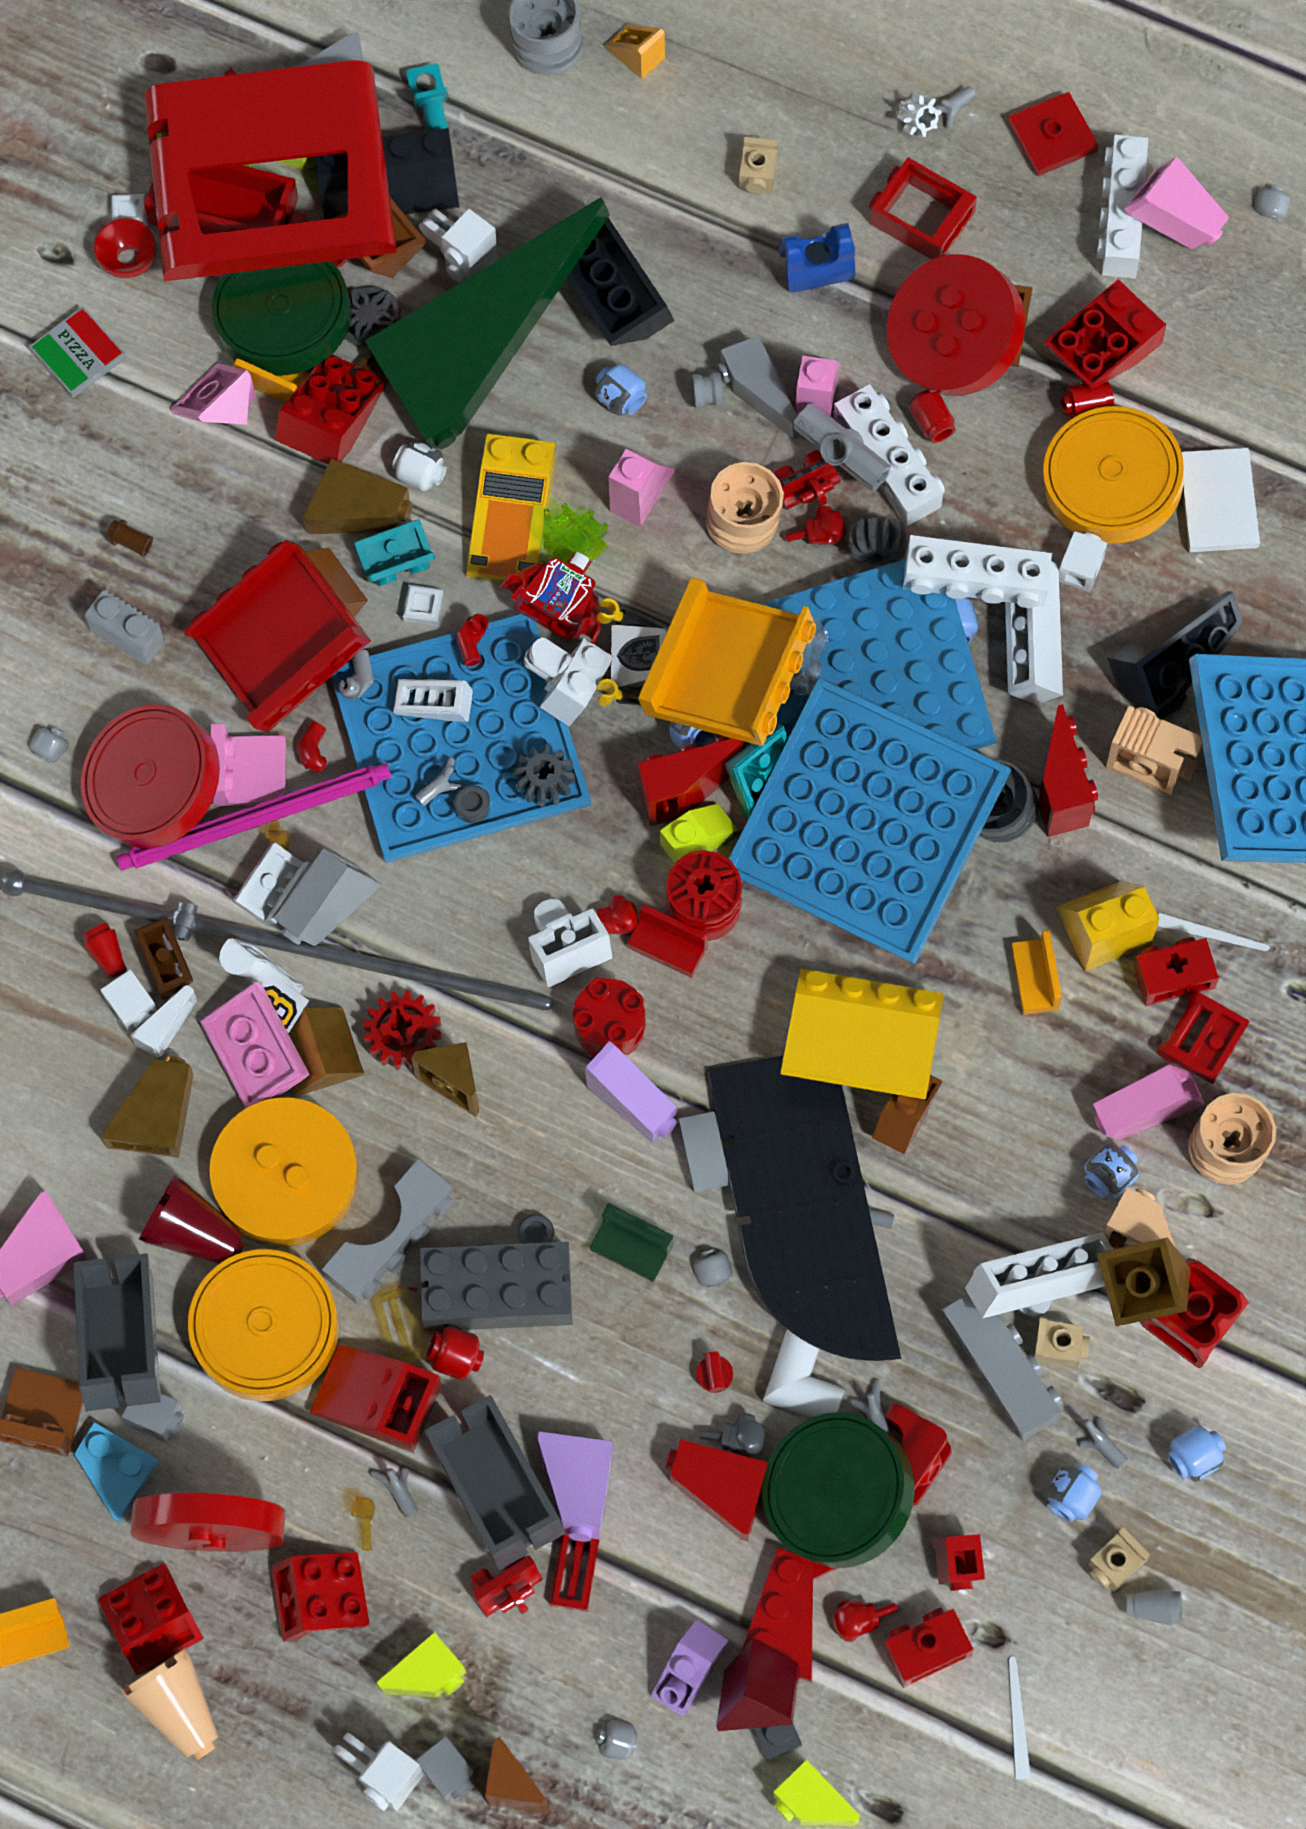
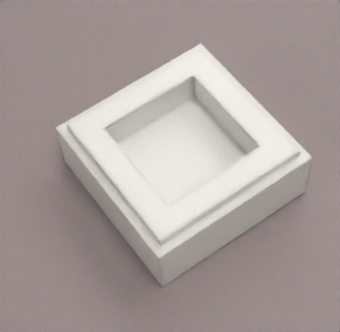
(129, 206)
(423, 605)

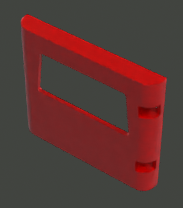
(263, 121)

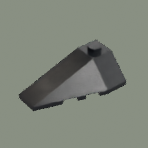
(1156, 666)

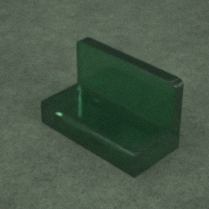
(632, 1243)

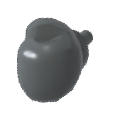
(742, 1437)

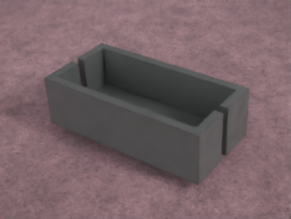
(496, 1286)
(116, 1333)
(495, 1482)

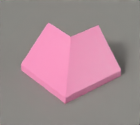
(218, 397)

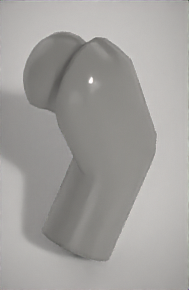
(361, 680)

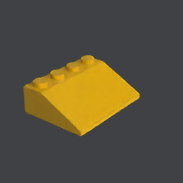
(862, 1033)

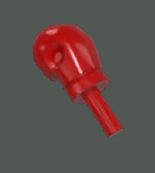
(825, 529)
(619, 916)
(857, 1619)

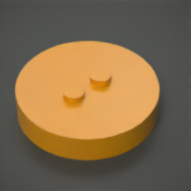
(1113, 474)
(284, 1172)
(263, 1325)

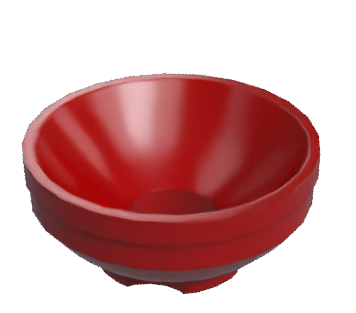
(121, 236)

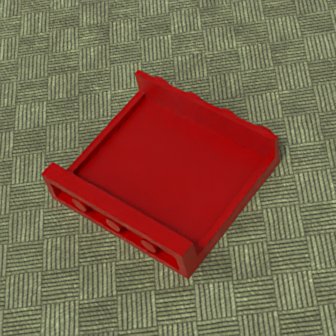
(278, 634)

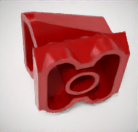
(1210, 1313)

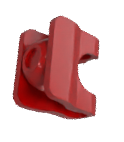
(924, 1445)

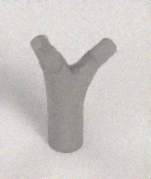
(953, 104)
(439, 785)
(873, 1407)
(1102, 1443)
(398, 1488)

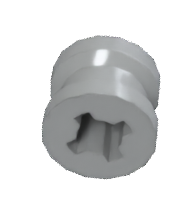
(707, 390)

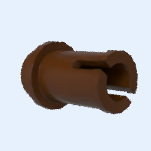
(129, 537)

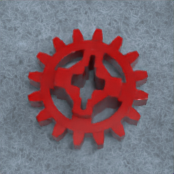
(388, 1033)

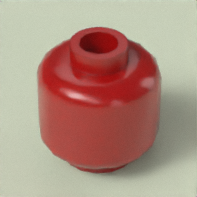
(455, 1352)

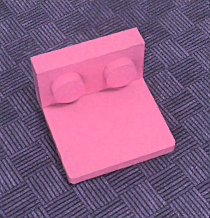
(249, 768)

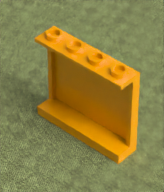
(726, 664)

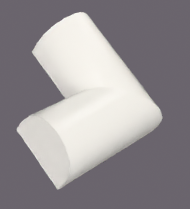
(250, 962)
(792, 1383)

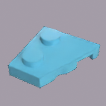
(114, 1468)

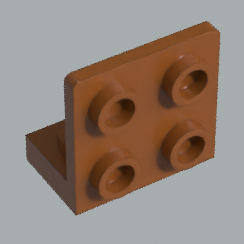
(41, 1412)

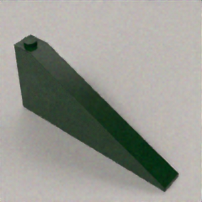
(462, 341)

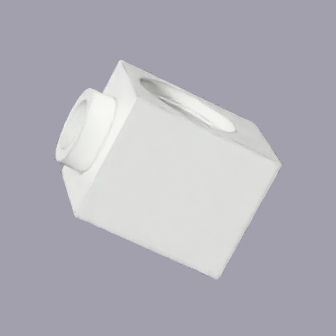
(1082, 561)
(129, 1001)

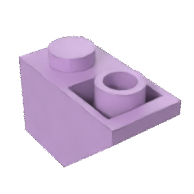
(689, 1667)

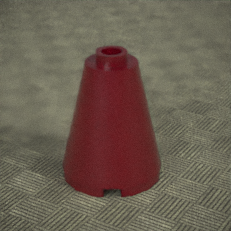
(191, 1226)

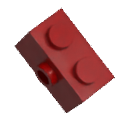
(928, 1646)

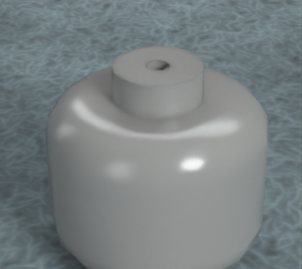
(1272, 202)
(48, 744)
(712, 1268)
(617, 1739)

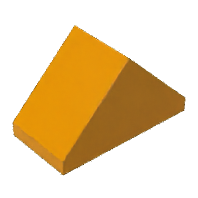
(638, 48)

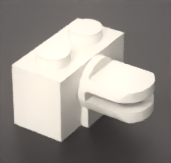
(466, 244)
(569, 676)
(566, 942)
(387, 1776)

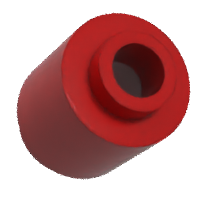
(1082, 399)
(932, 416)

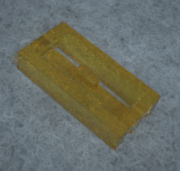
(408, 1356)

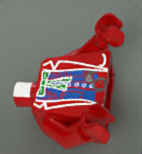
(558, 596)

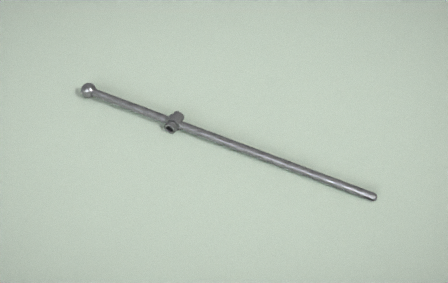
(184, 921)

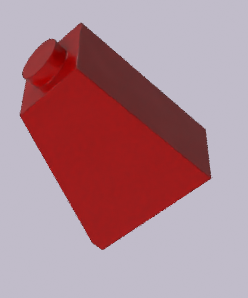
(719, 1483)

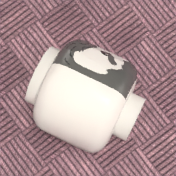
(419, 465)

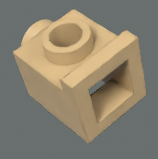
(758, 165)
(1049, 1352)
(1115, 1576)

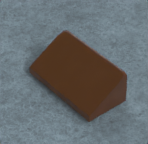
(164, 957)

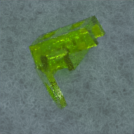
(556, 537)

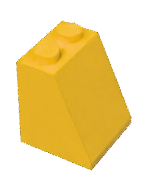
(1109, 923)

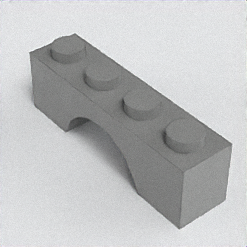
(359, 1268)

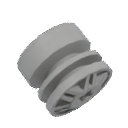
(546, 34)

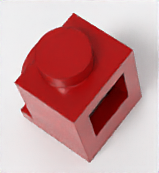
(968, 1553)

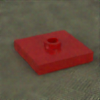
(1053, 133)

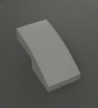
(704, 1151)

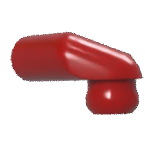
(469, 637)
(308, 748)

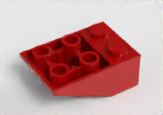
(1107, 336)
(326, 412)
(683, 779)
(1065, 792)
(377, 1396)

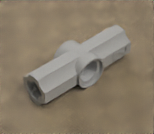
(826, 435)

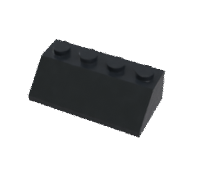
(417, 174)
(618, 290)

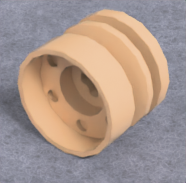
(744, 507)
(1234, 1119)

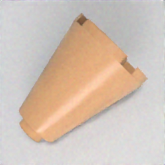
(175, 1705)

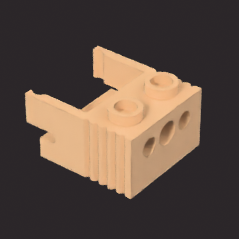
(1148, 750)

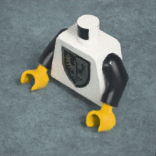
(634, 649)

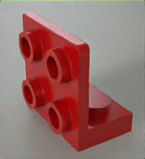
(319, 1594)
(150, 1618)

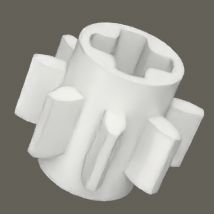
(919, 114)

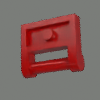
(1214, 1042)

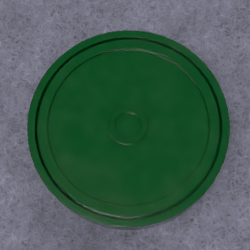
(282, 316)
(838, 1490)

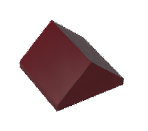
(758, 1690)

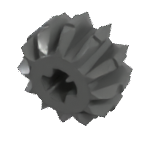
(877, 540)
(532, 770)

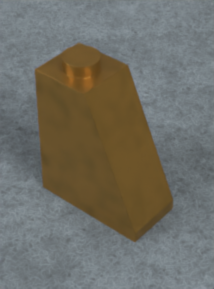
(355, 502)
(154, 1111)

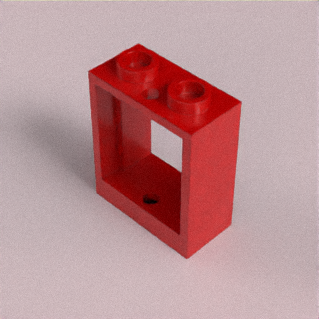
(911, 172)

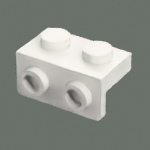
(270, 884)

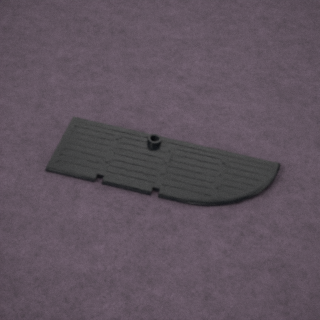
(807, 1207)

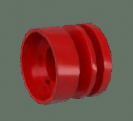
(717, 908)

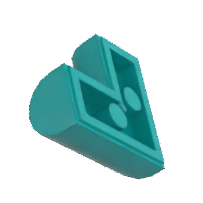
(751, 768)

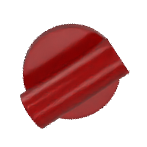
(714, 1373)

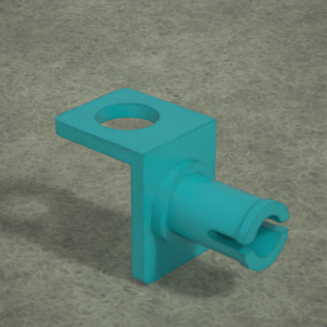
(431, 100)

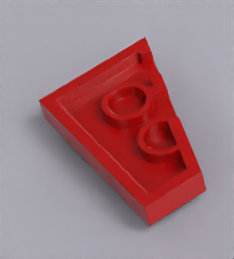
(786, 1611)

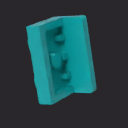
(394, 552)

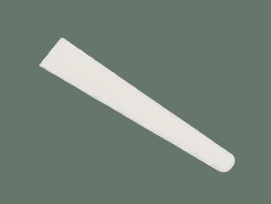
(1196, 929)
(1022, 1767)

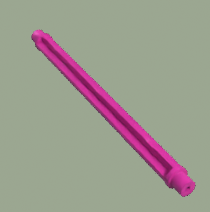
(259, 815)

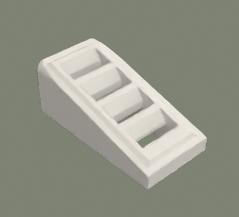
(446, 712)
(163, 1025)

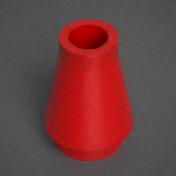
(104, 948)

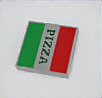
(77, 352)

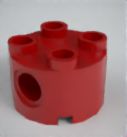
(607, 1013)

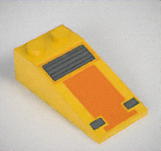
(510, 506)

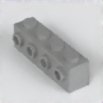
(1005, 1368)

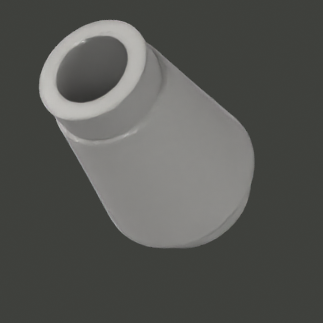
(1156, 1605)

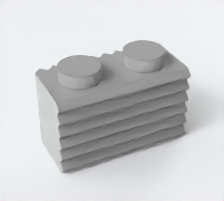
(125, 627)

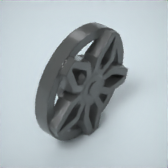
(369, 314)

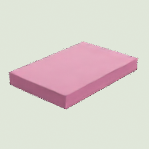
(254, 1046)

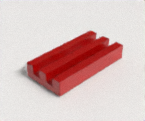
(570, 1602)

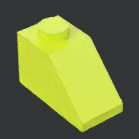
(697, 831)
(425, 1672)
(812, 1800)

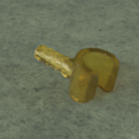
(278, 836)
(364, 1509)

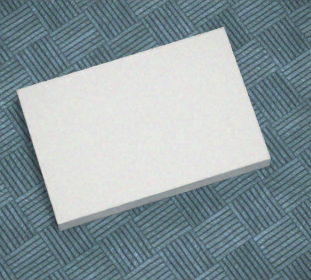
(1219, 500)

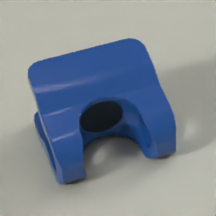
(819, 259)

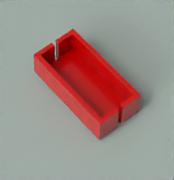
(236, 199)

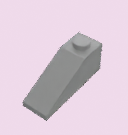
(757, 383)

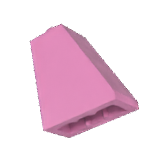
(1178, 206)
(817, 383)
(637, 485)
(1148, 1103)
(37, 1251)

